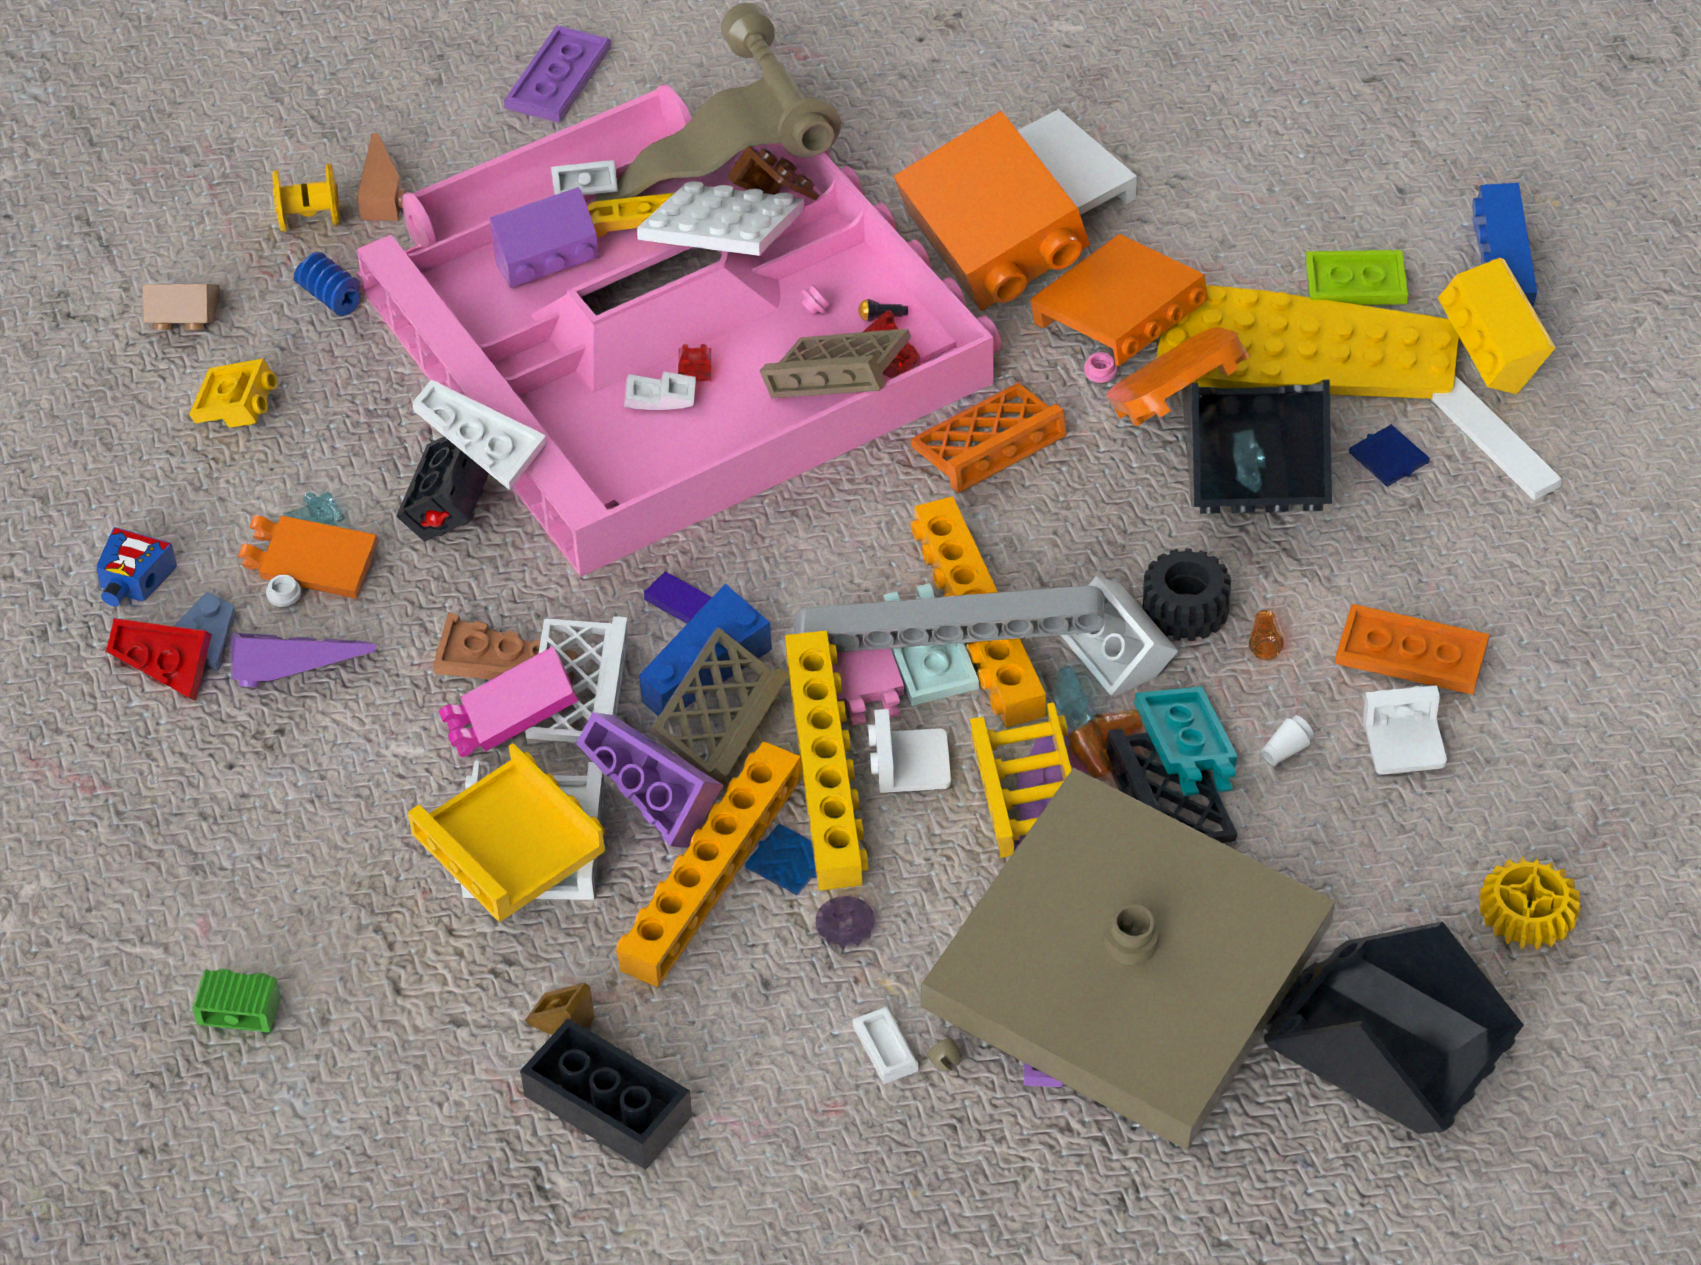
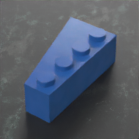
(1503, 232)
(670, 666)

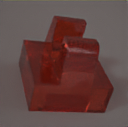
(695, 362)

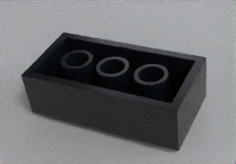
(606, 1093)

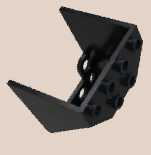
(1287, 426)
(1397, 1024)

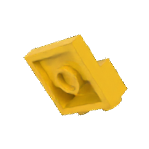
(234, 393)

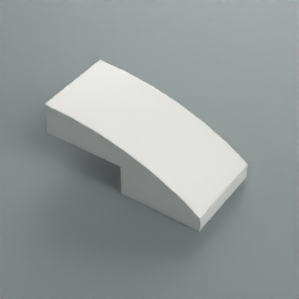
(669, 393)

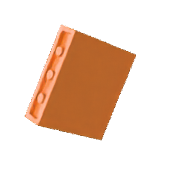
(1122, 296)

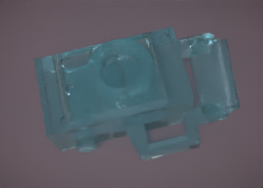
(1248, 460)
(1071, 697)

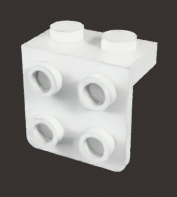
(1404, 729)
(908, 758)

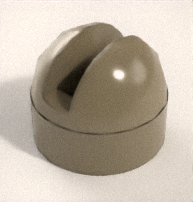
(944, 1053)

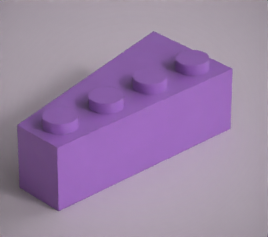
(658, 782)

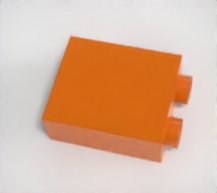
(992, 211)

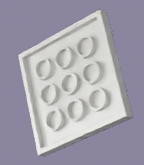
(721, 218)

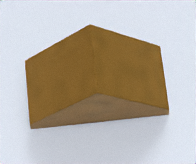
(564, 1003)

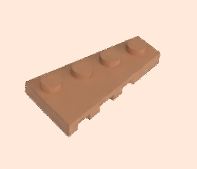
(482, 652)

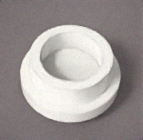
(283, 591)

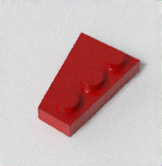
(162, 651)

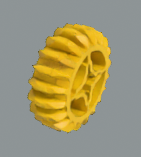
(1552, 909)

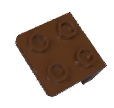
(764, 172)

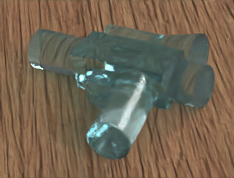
(318, 510)

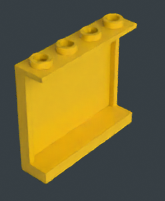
(510, 835)

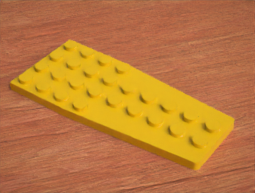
(1318, 340)

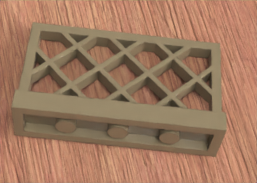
(834, 364)
(745, 719)

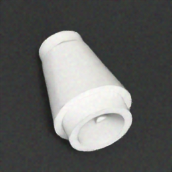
(1288, 740)

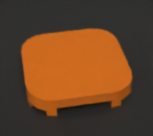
(1146, 389)

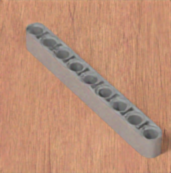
(957, 618)

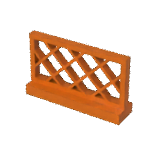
(997, 448)

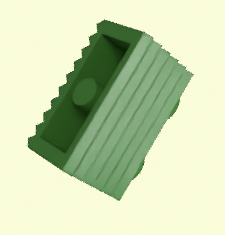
(237, 1000)

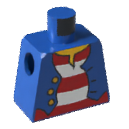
(133, 566)

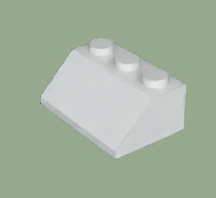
(1127, 647)

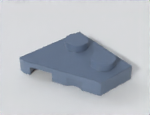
(215, 617)

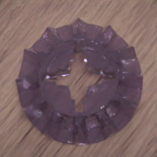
(841, 910)

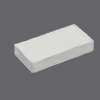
(885, 1045)

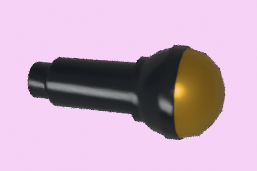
(870, 309)

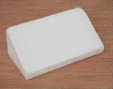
(589, 177)

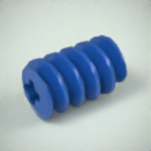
(328, 283)

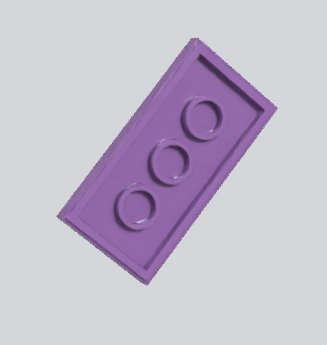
(557, 74)

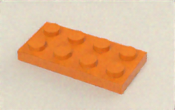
(1412, 649)

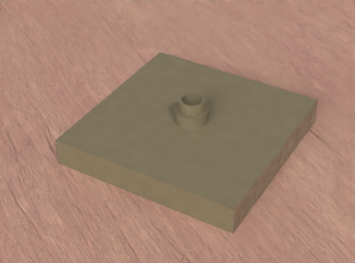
(1128, 956)

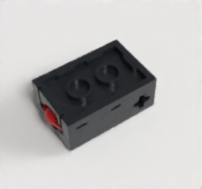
(442, 491)

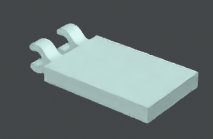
(933, 670)

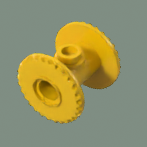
(306, 198)

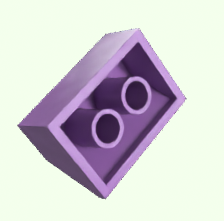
(543, 237)

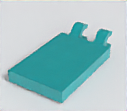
(1188, 736)

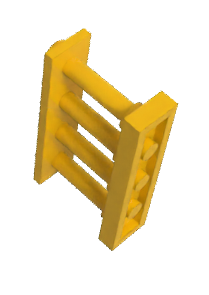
(994, 770)

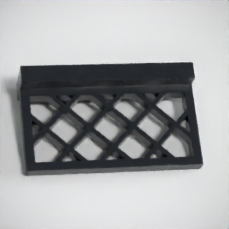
(1132, 781)

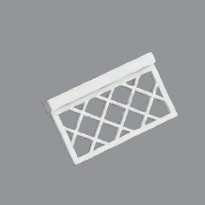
(608, 676)

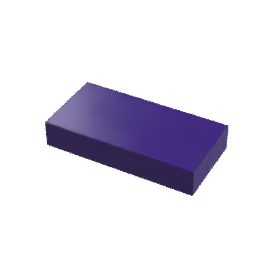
(676, 597)

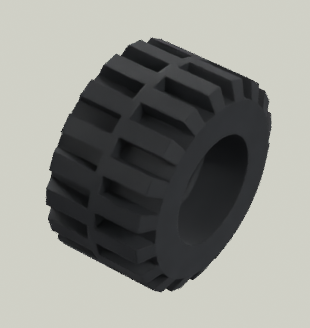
(1187, 574)

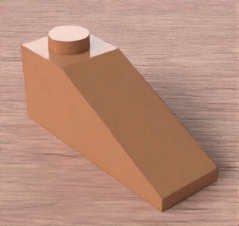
(380, 185)

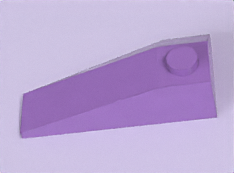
(271, 657)

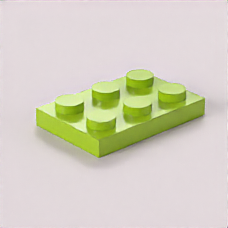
(1357, 276)

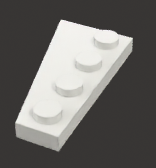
(483, 434)

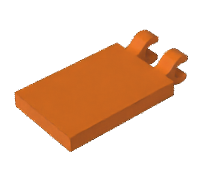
(311, 553)

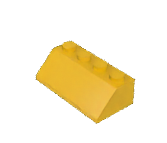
(1497, 325)

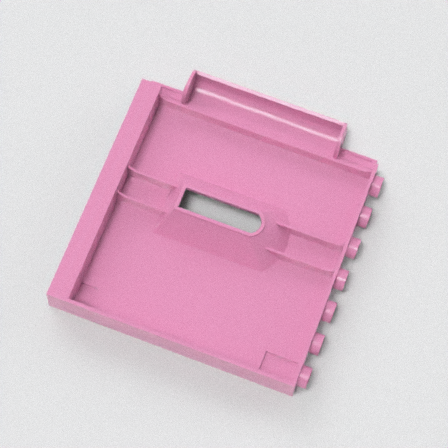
(547, 361)

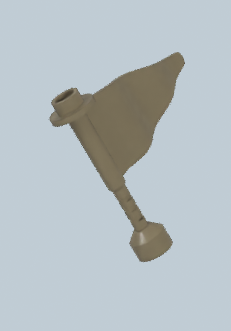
(739, 117)

